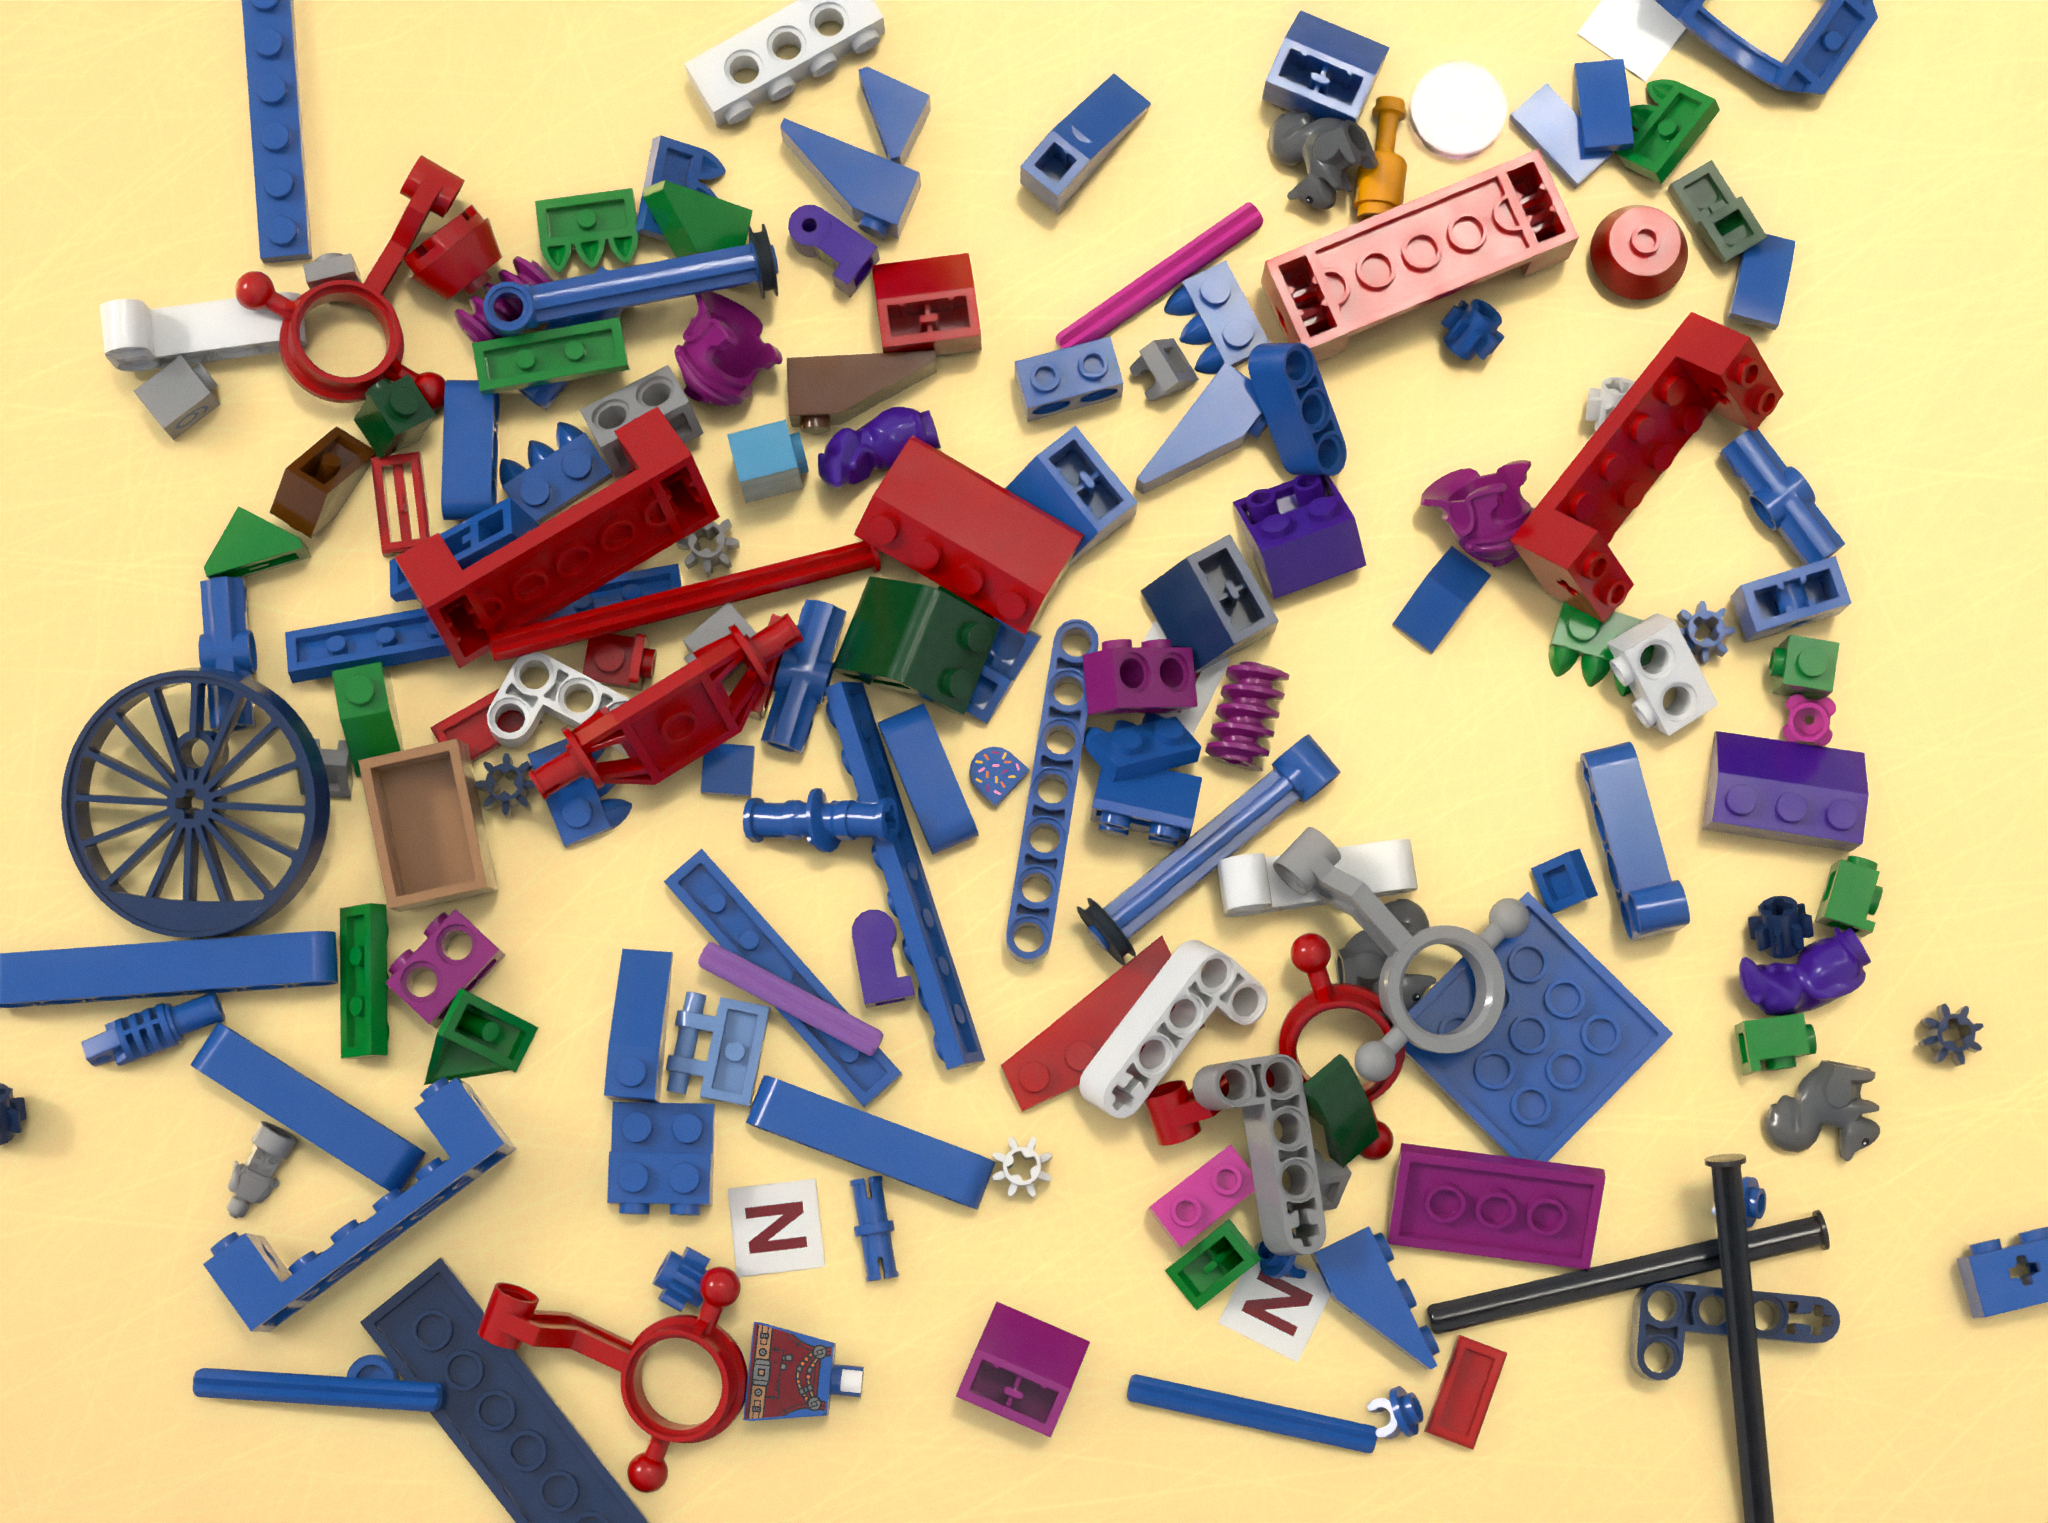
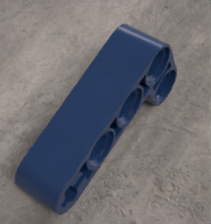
(1685, 1318)

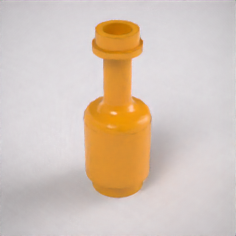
(1383, 186)

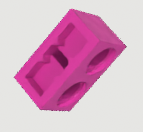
(1203, 1196)

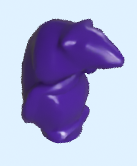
(876, 445)
(1821, 975)

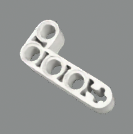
(200, 332)
(548, 699)
(1253, 886)
(1121, 1077)

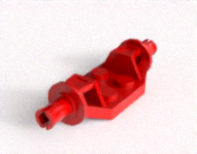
(674, 717)

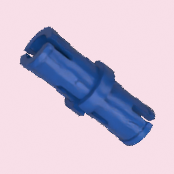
(874, 1228)

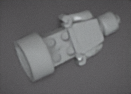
(254, 1179)

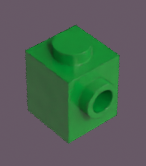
(1804, 667)

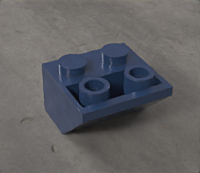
(1211, 604)

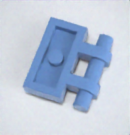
(733, 1052)

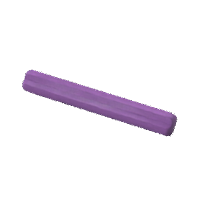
(790, 999)

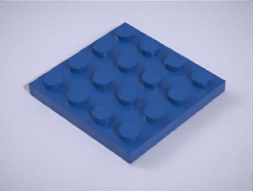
(1557, 1048)

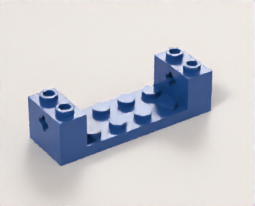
(263, 1286)

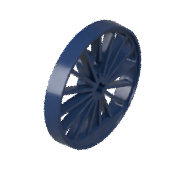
(190, 824)

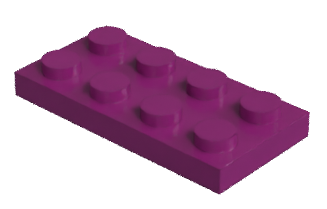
(1495, 1206)

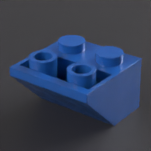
(1324, 70)
(1076, 488)
(1150, 804)

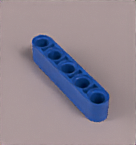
(307, 1108)
(870, 1142)

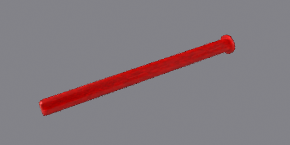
(683, 600)

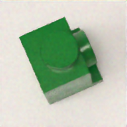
(1851, 896)
(1775, 1042)

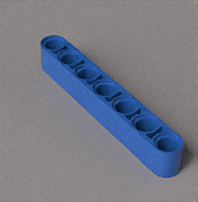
(1047, 815)
(168, 969)

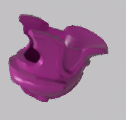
(723, 352)
(1483, 509)

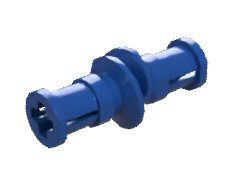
(820, 821)

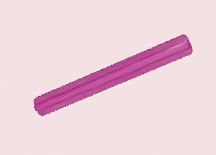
(1162, 277)

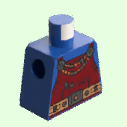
(795, 1375)

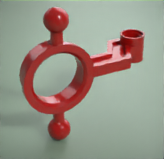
(429, 190)
(1177, 1113)
(513, 1320)

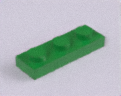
(550, 356)
(363, 981)

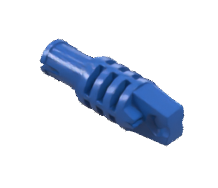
(152, 1030)

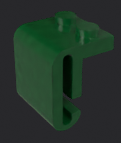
(917, 642)

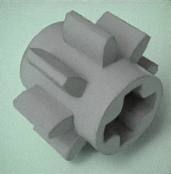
(706, 557)

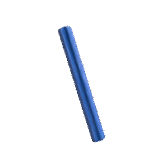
(317, 1389)
(1252, 1413)

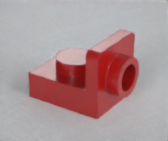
(620, 660)

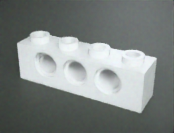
(756, 49)

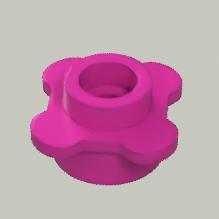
(1798, 729)

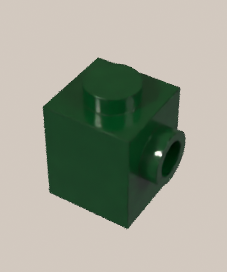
(393, 415)

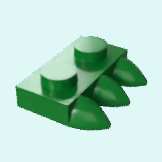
(1666, 129)
(587, 225)
(1586, 636)

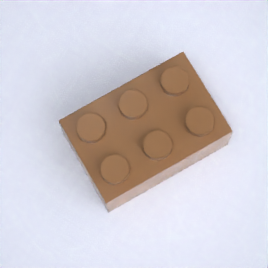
(428, 825)

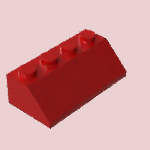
(969, 535)

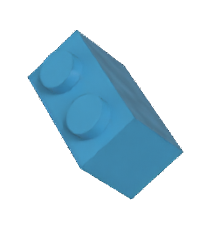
(768, 460)

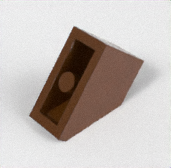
(321, 481)

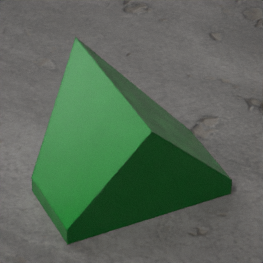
(477, 1040)

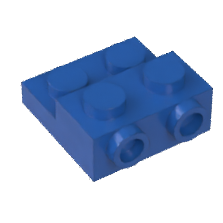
(661, 1157)

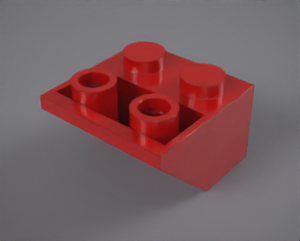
(927, 305)

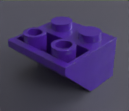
(1300, 533)

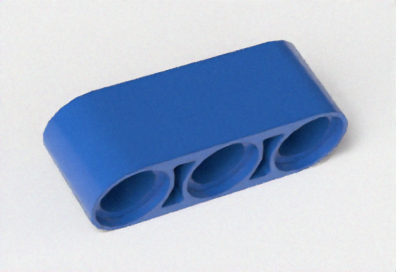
(1297, 409)
(469, 450)
(928, 779)

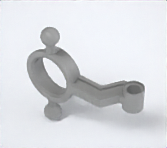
(1310, 867)

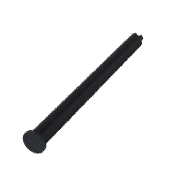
(1621, 1276)
(1742, 1336)

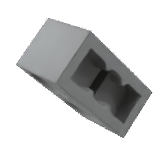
(632, 401)

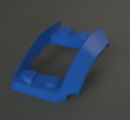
(1812, 60)

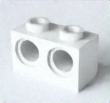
(1670, 667)

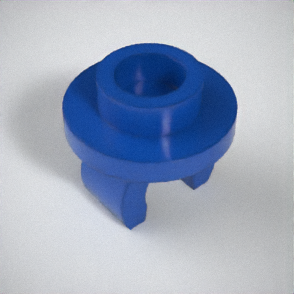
(1753, 1199)
(1278, 1266)
(1404, 1413)

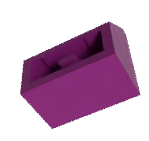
(1023, 1369)

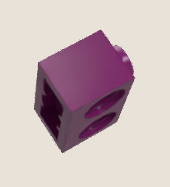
(1139, 678)
(449, 973)

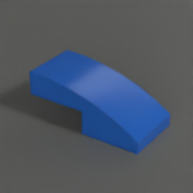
(1604, 106)
(1762, 282)
(1001, 669)

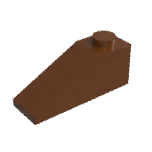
(843, 386)

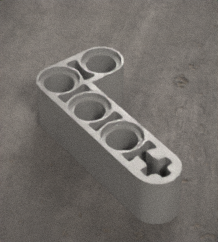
(1268, 1154)

